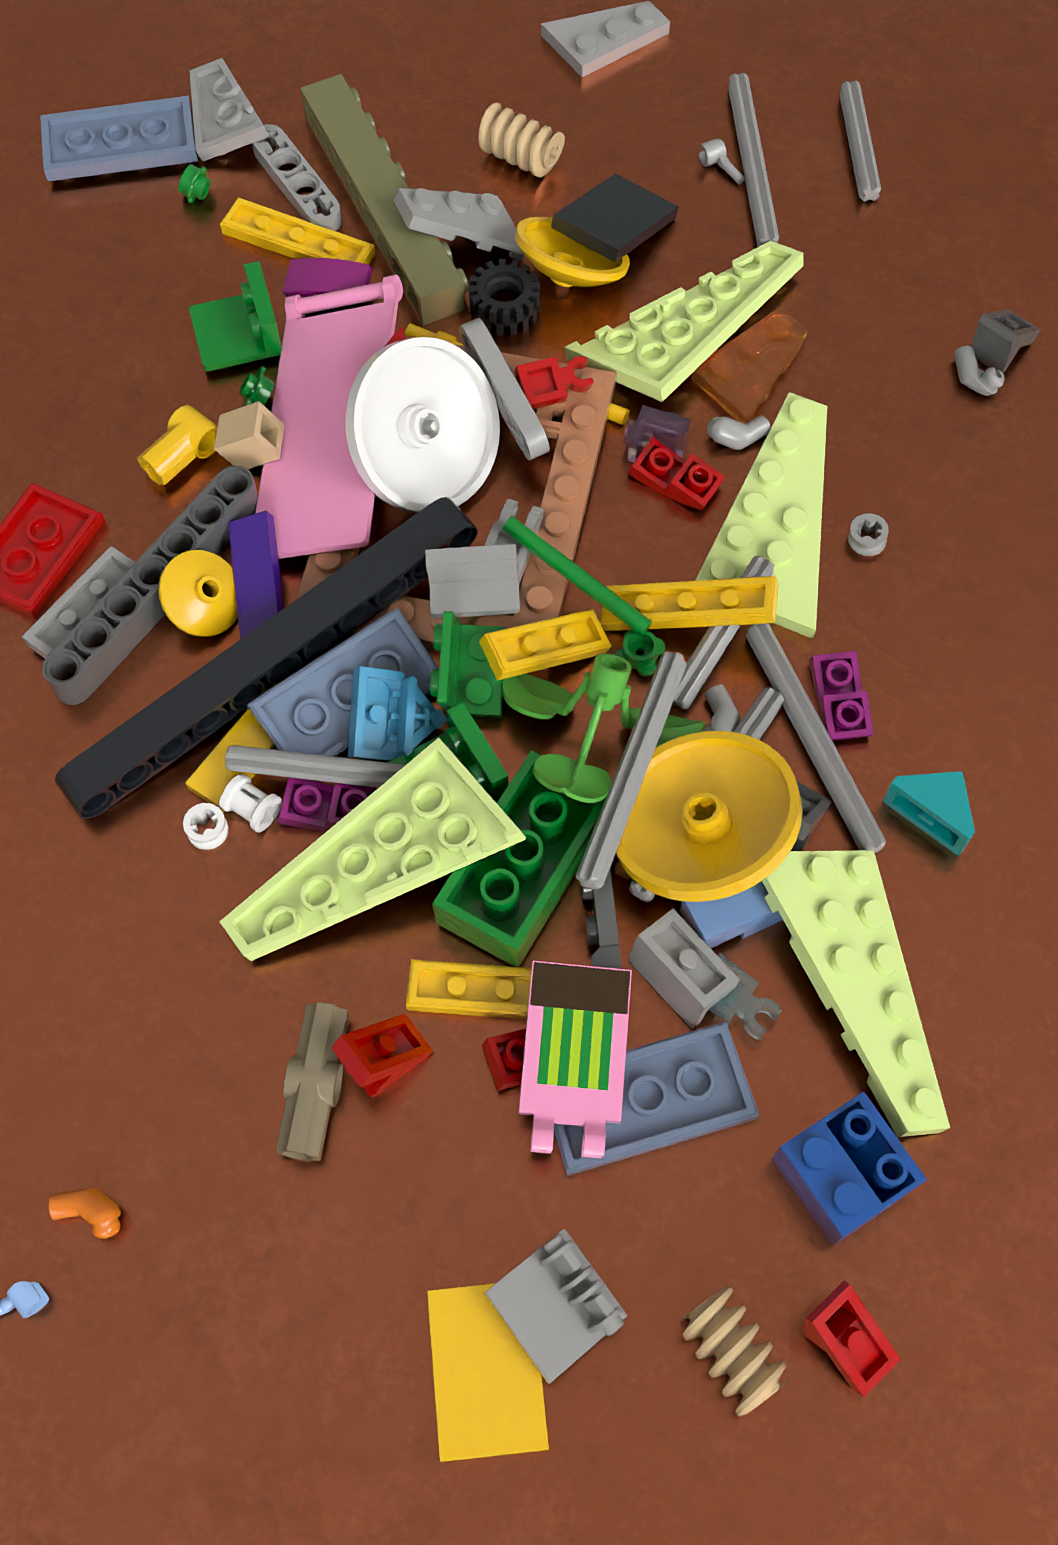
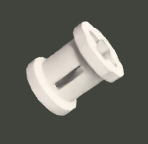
(250, 802)

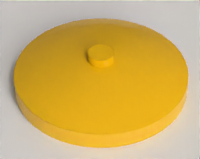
(711, 817)

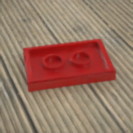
(41, 545)

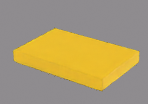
(483, 1380)

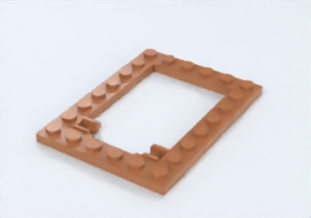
(563, 507)

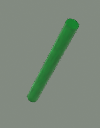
(576, 575)

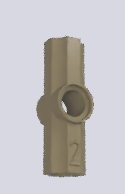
(312, 1083)

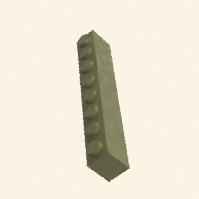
(372, 182)

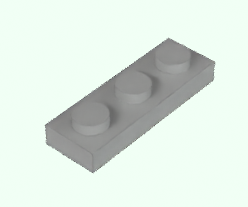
(76, 602)

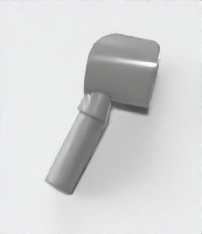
(714, 153)

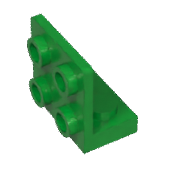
(237, 326)
(464, 669)
(471, 749)

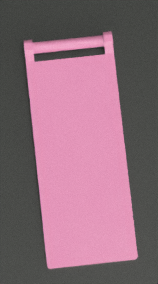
(314, 485)

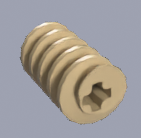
(519, 143)
(734, 1351)

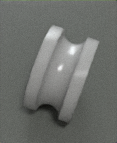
(866, 545)

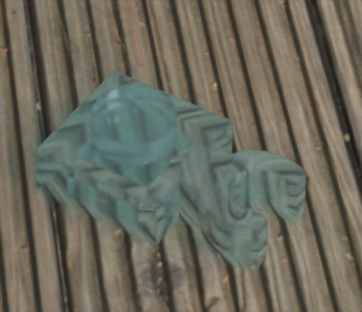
(743, 1003)

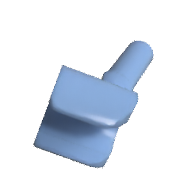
(25, 1297)

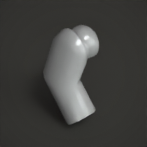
(973, 377)
(737, 434)
(725, 713)

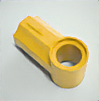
(187, 437)

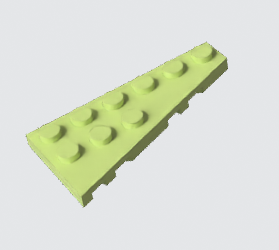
(683, 328)
(781, 514)
(397, 839)
(857, 967)

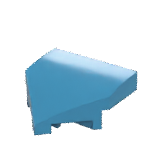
(388, 715)

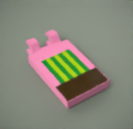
(575, 1052)

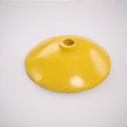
(564, 258)

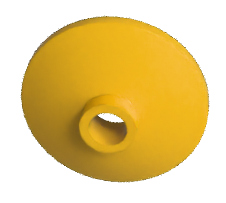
(183, 594)

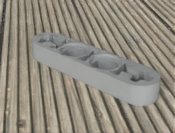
(297, 178)
(508, 394)

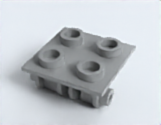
(556, 1305)

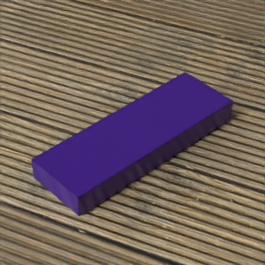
(255, 570)

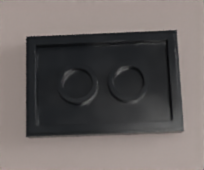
(614, 217)

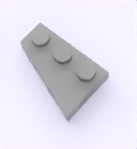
(605, 35)
(221, 112)
(461, 214)

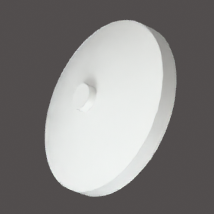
(422, 423)

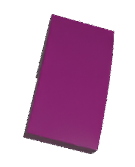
(324, 275)
(840, 696)
(319, 805)

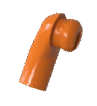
(91, 1205)

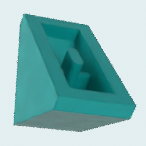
(935, 805)

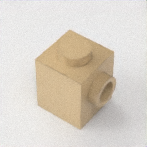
(249, 436)

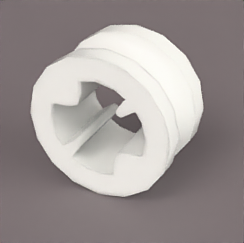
(211, 837)

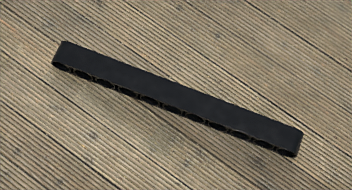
(260, 660)

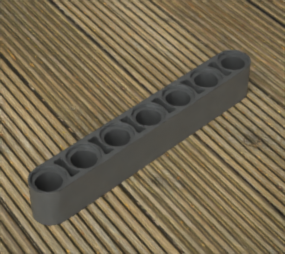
(135, 594)

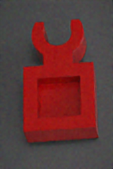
(547, 383)

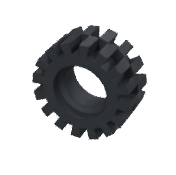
(505, 280)

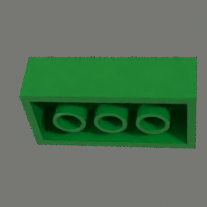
(511, 894)

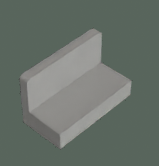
(473, 580)
(681, 967)

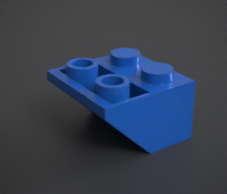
(848, 1168)

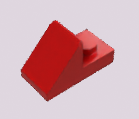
(381, 1052)
(851, 1339)

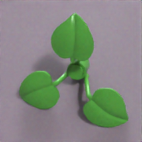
(604, 689)

